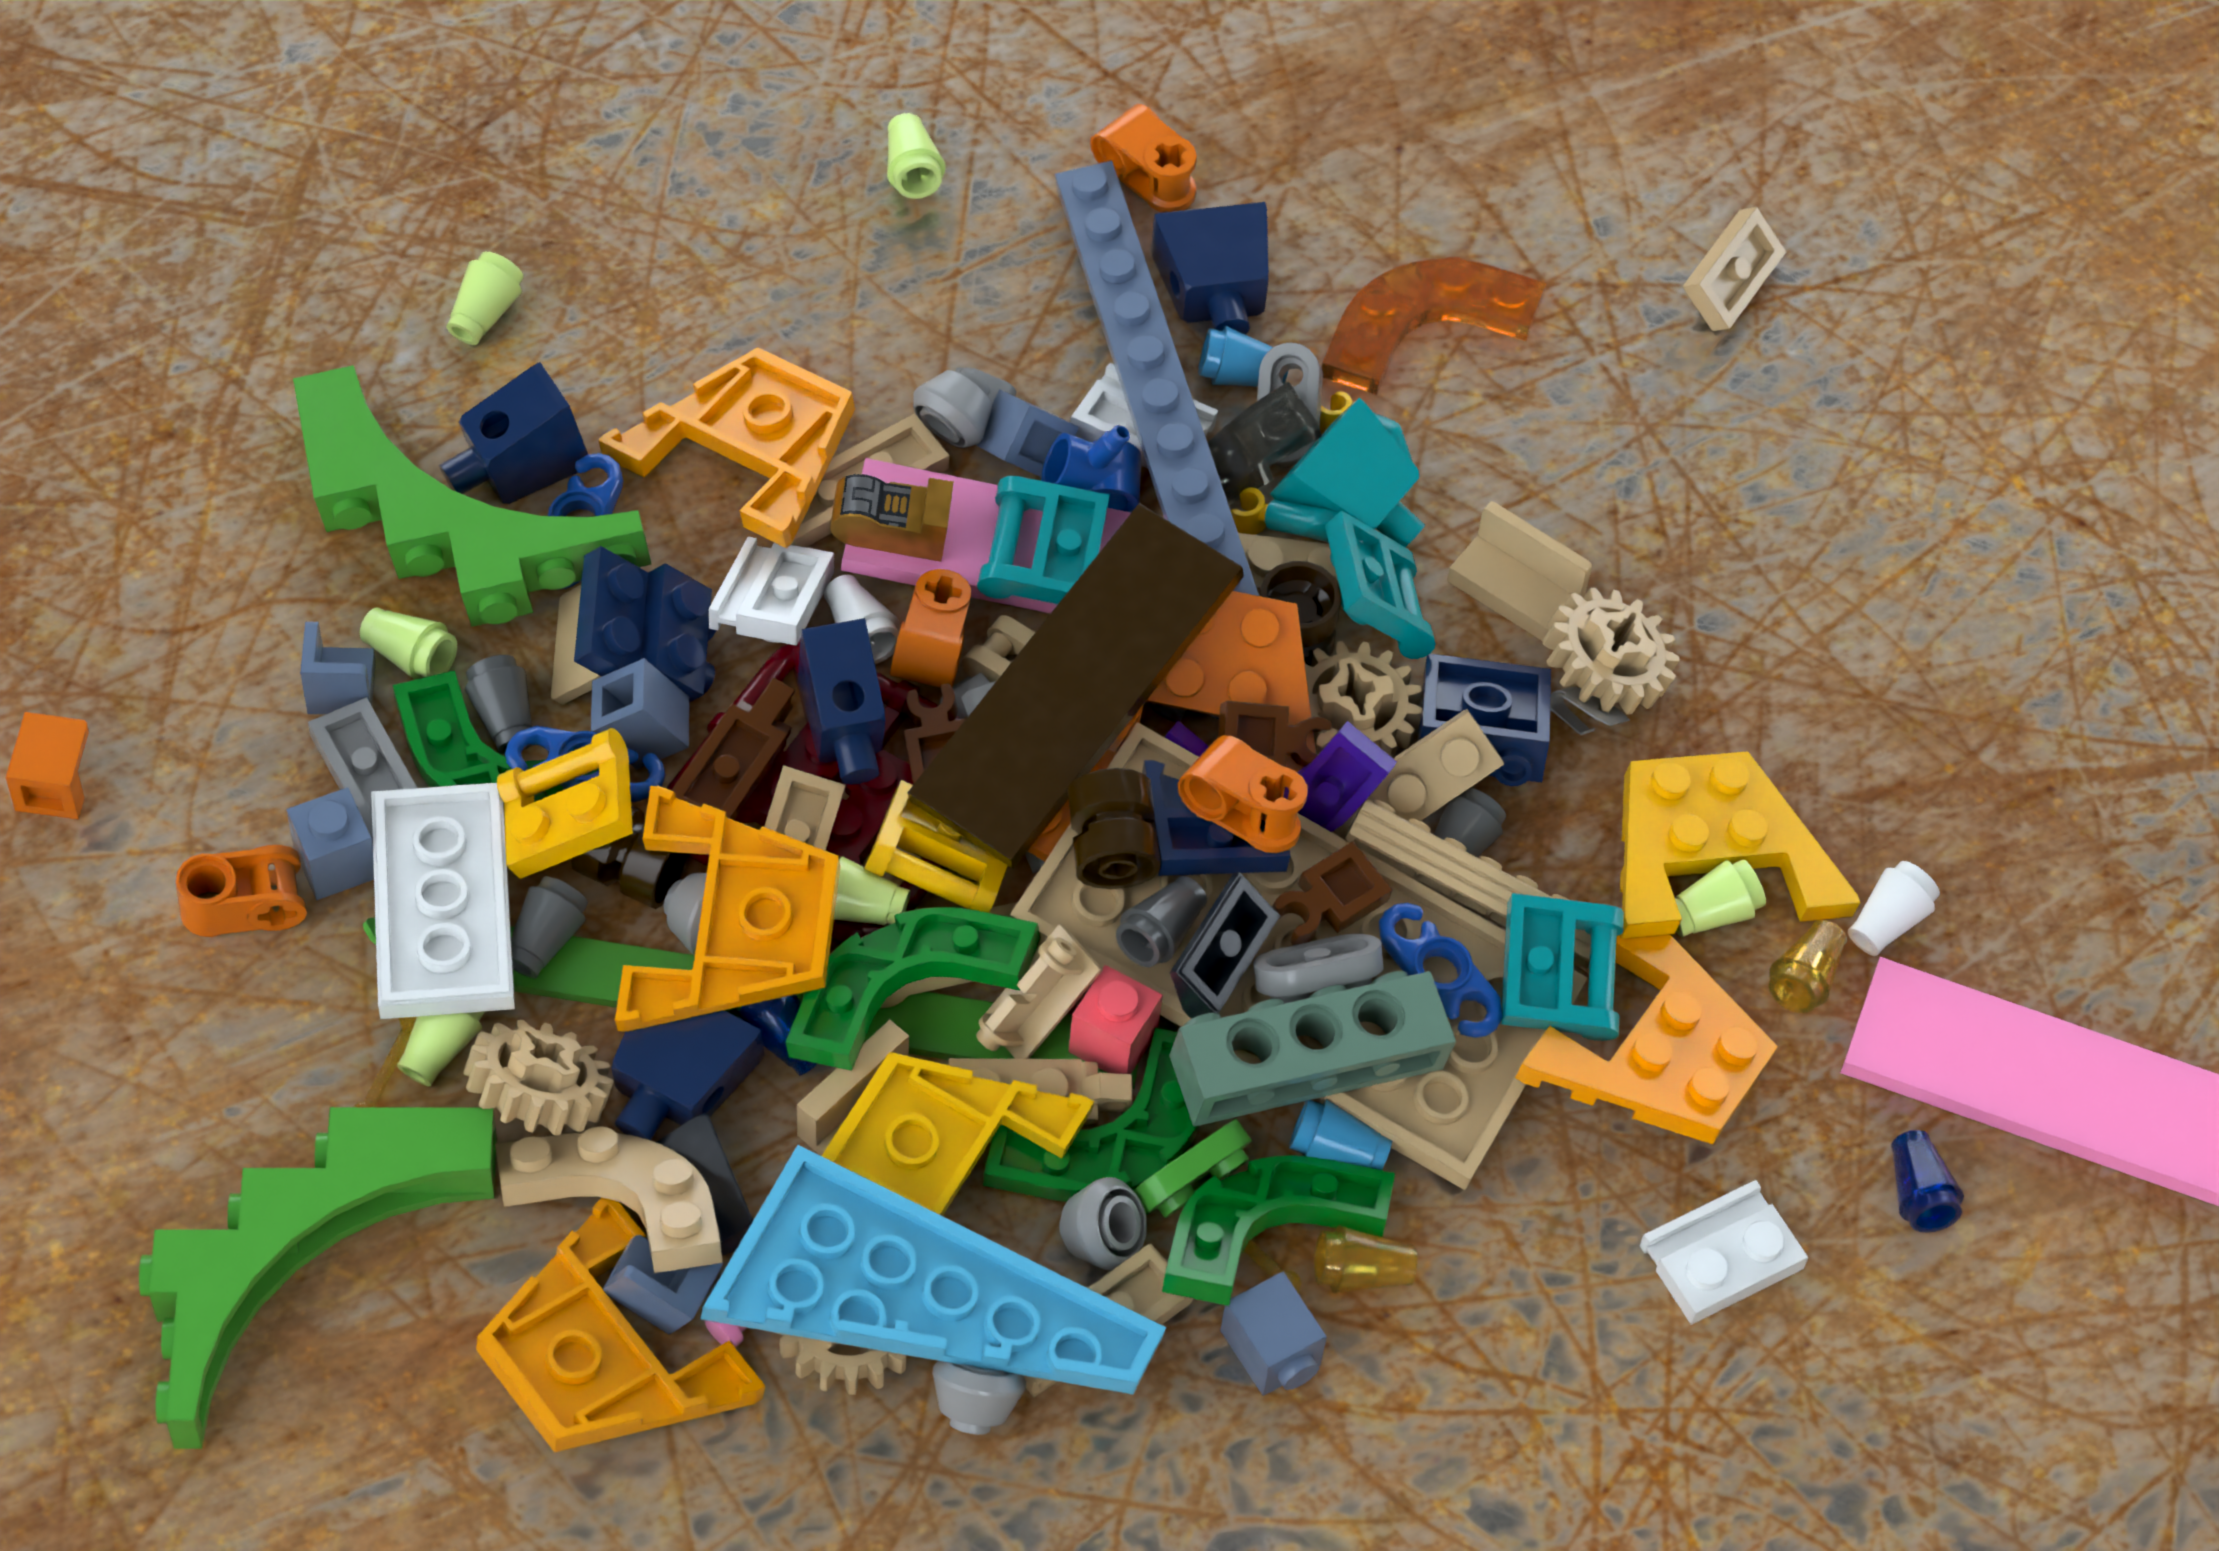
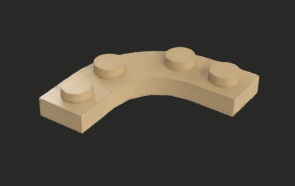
(626, 1169)

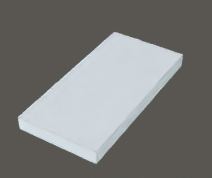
(441, 901)

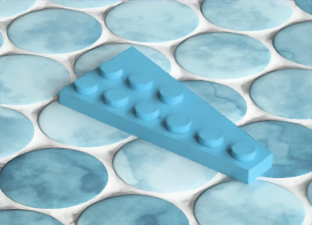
(887, 1275)

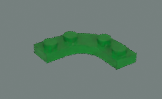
(443, 738)
(913, 948)
(1127, 1149)
(1270, 1193)

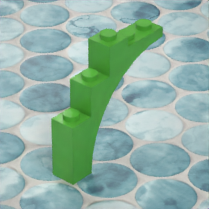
(430, 527)
(364, 1171)

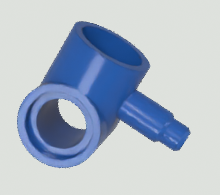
(1100, 466)

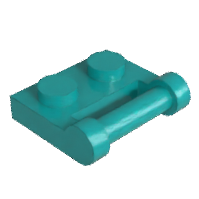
(1065, 542)
(1378, 584)
(1542, 964)

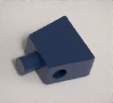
(1214, 262)
(517, 439)
(842, 698)
(682, 1069)

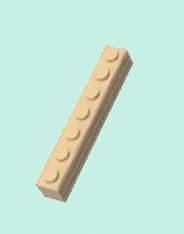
(1446, 867)

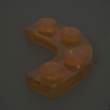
(1422, 295)

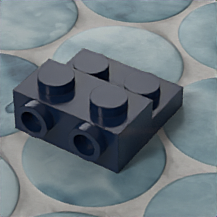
(644, 615)
(1504, 700)

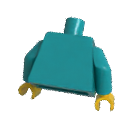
(1352, 468)

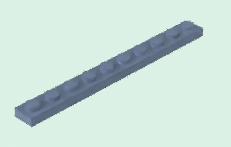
(1148, 361)

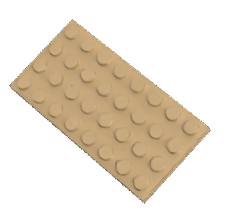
(1433, 1117)

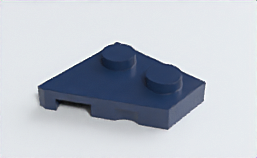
(1197, 845)

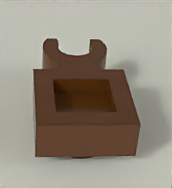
(933, 729)
(1268, 732)
(1335, 889)

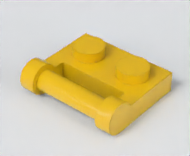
(574, 818)
(926, 836)

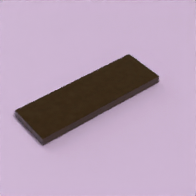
(1075, 685)

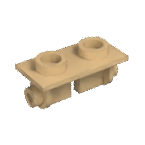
(1047, 992)

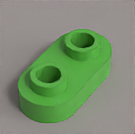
(1217, 1154)

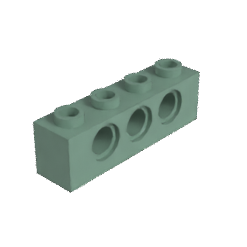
(1225, 1087)

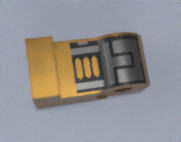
(892, 515)

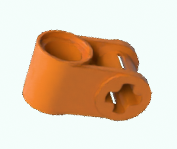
(1149, 158)
(933, 631)
(1241, 789)
(243, 890)

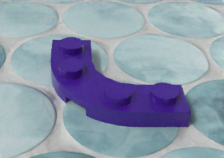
(1335, 780)

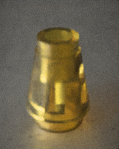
(1808, 968)
(1362, 1261)

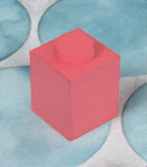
(1115, 1022)

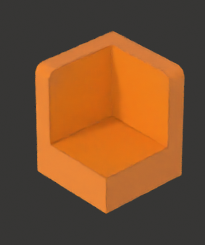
(46, 766)

